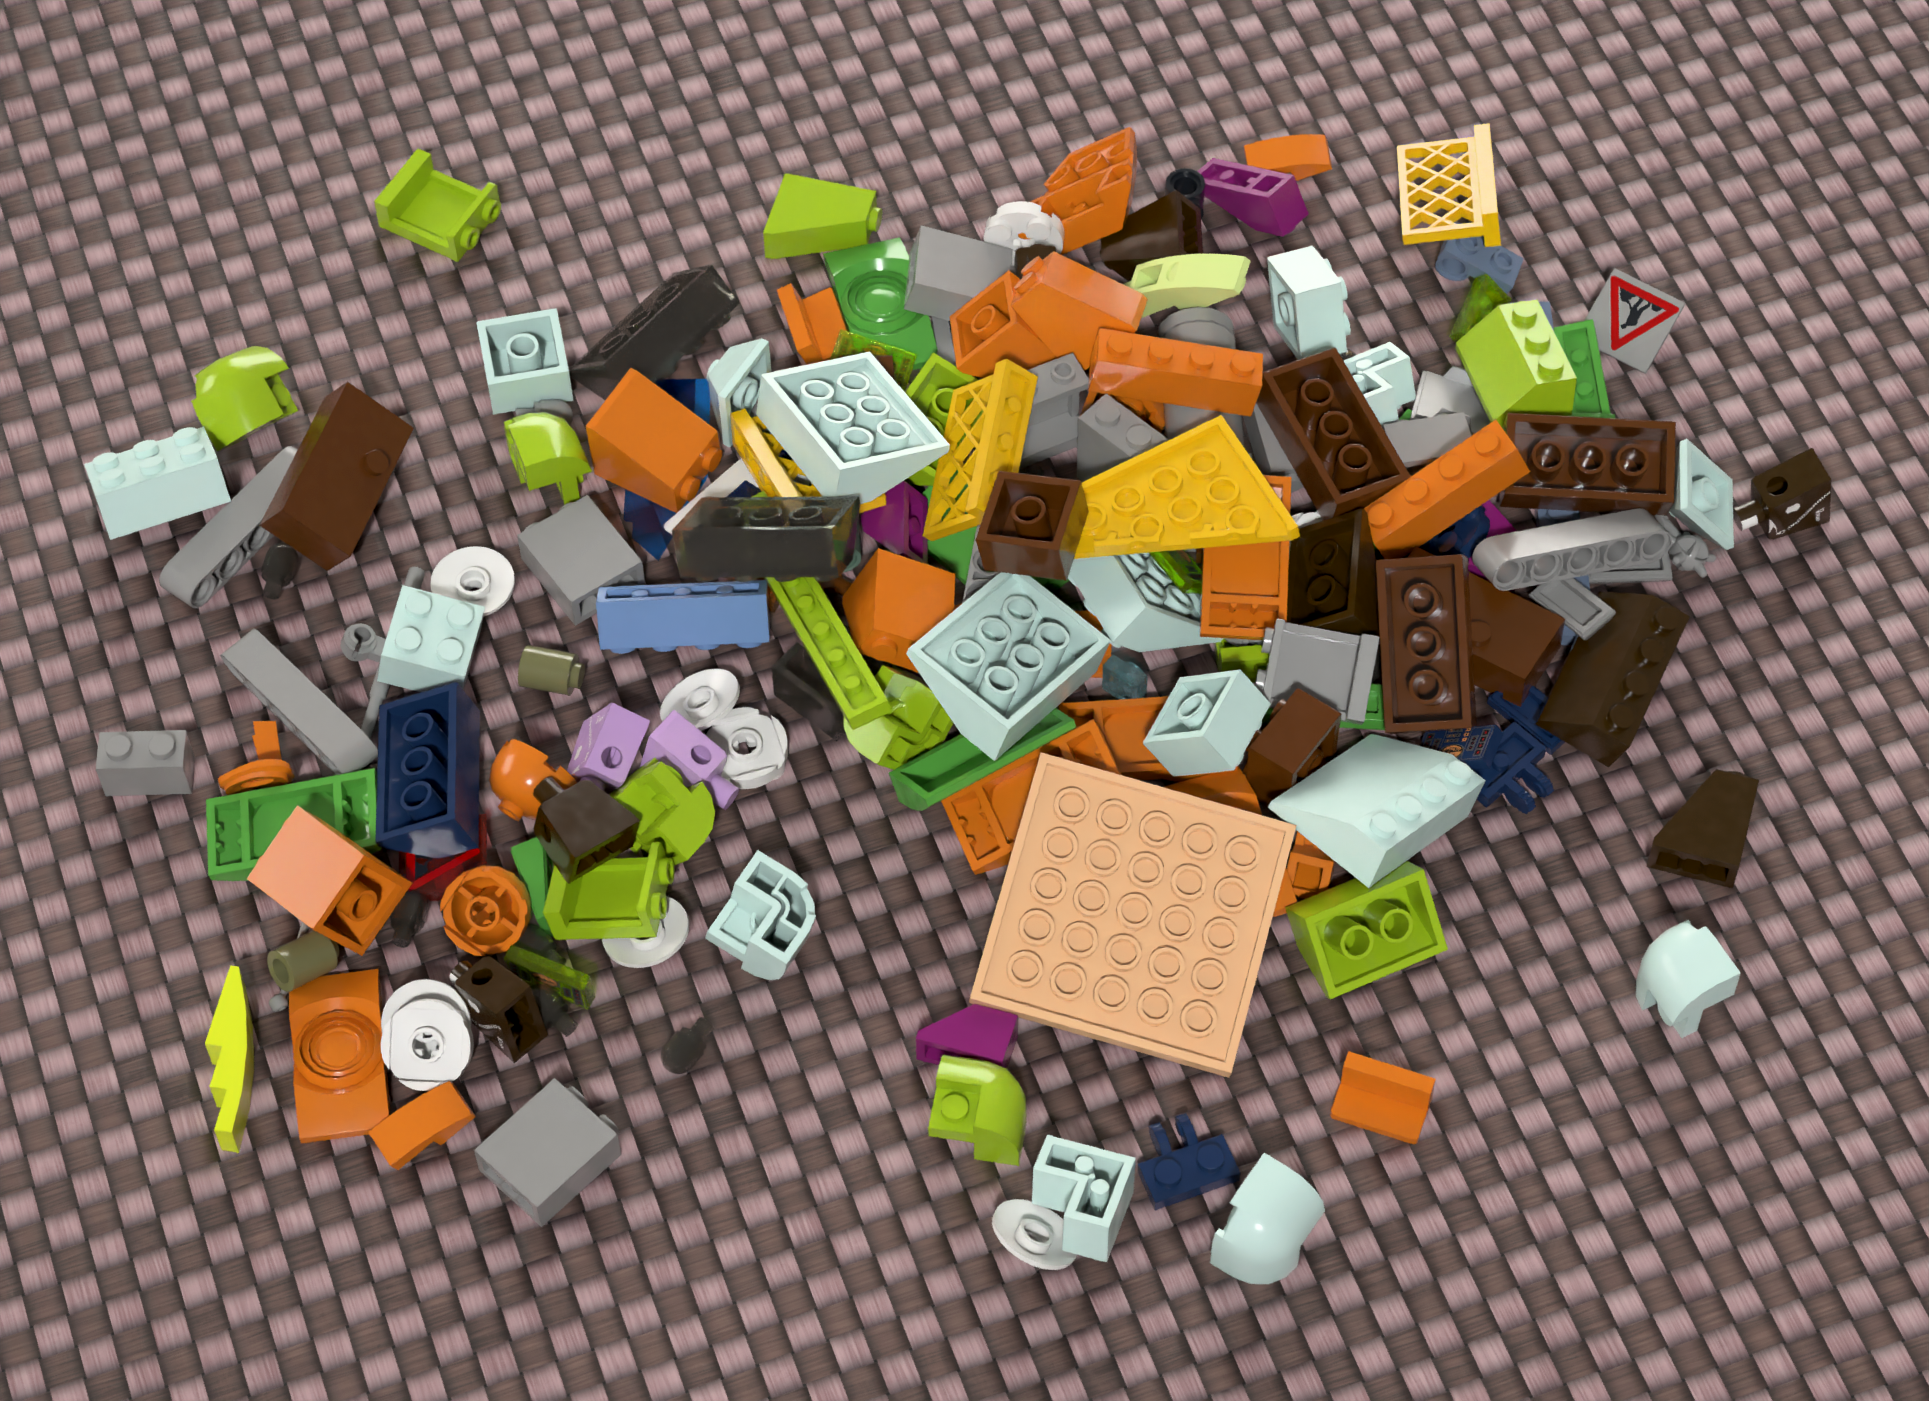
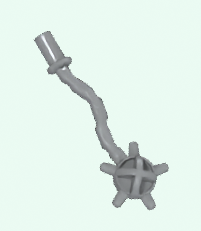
(1687, 550)

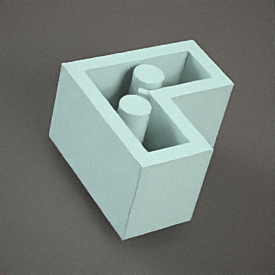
(1384, 380)
(1089, 1188)

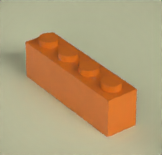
(1175, 372)
(1444, 491)

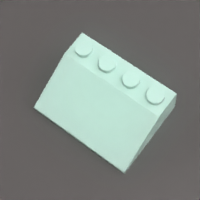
(848, 425)
(1138, 603)
(1007, 660)
(1380, 804)

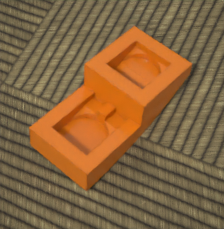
(1299, 154)
(417, 1124)

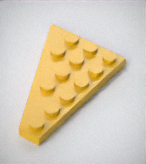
(1183, 497)

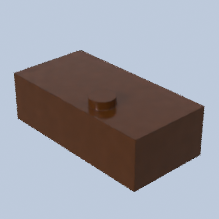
(1329, 434)
(1592, 464)
(337, 476)
(1509, 638)
(1426, 644)

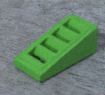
(535, 872)

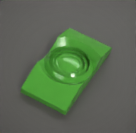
(871, 296)
(247, 822)

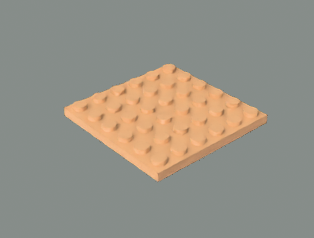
(1134, 915)

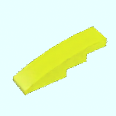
(232, 1052)

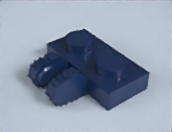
(1515, 759)
(1186, 1171)

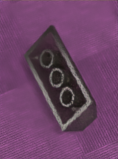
(658, 331)
(767, 538)

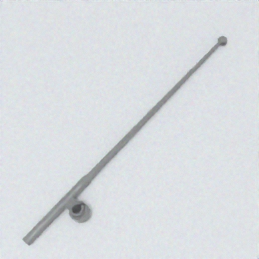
(371, 649)

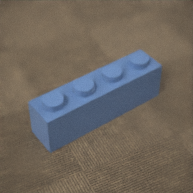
(683, 616)

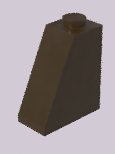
(1154, 232)
(1708, 831)

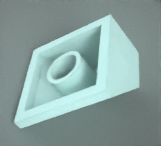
(736, 382)
(1703, 496)

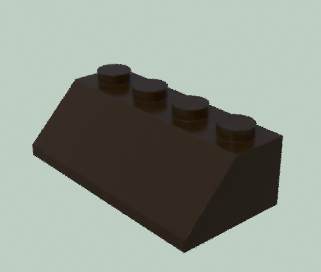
(1613, 676)

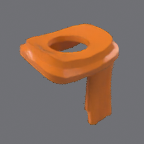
(265, 772)

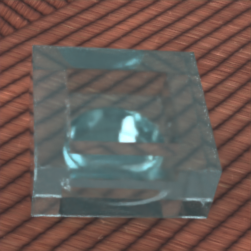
(1124, 679)

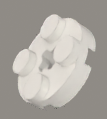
(1024, 218)
(765, 761)
(447, 1027)

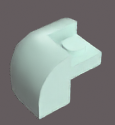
(765, 918)
(1685, 975)
(1267, 1224)

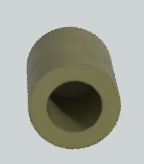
(550, 670)
(302, 960)

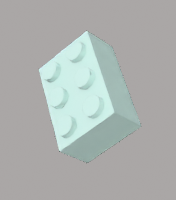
(157, 482)

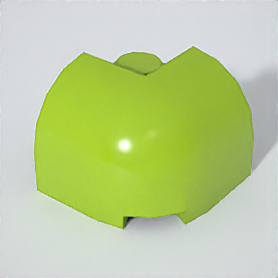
(241, 395)
(546, 453)
(912, 727)
(667, 810)
(979, 1106)

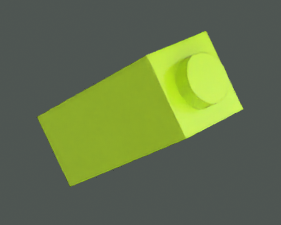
(819, 217)

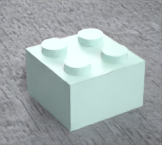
(1308, 302)
(524, 360)
(430, 641)
(1207, 723)

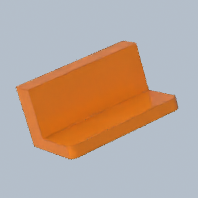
(813, 322)
(1383, 1098)

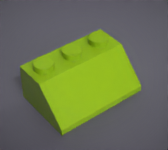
(1518, 363)
(932, 395)
(1365, 932)

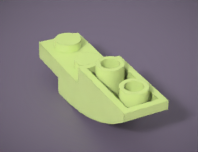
(1189, 280)

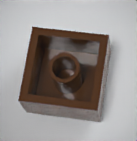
(1032, 525)
(1292, 745)

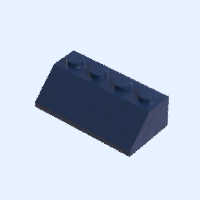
(429, 773)

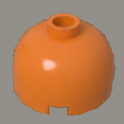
(517, 773)
(486, 910)

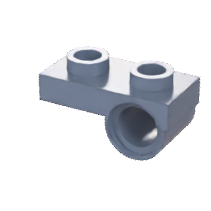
(1471, 258)

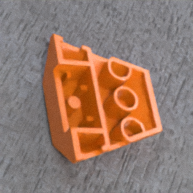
(1092, 189)

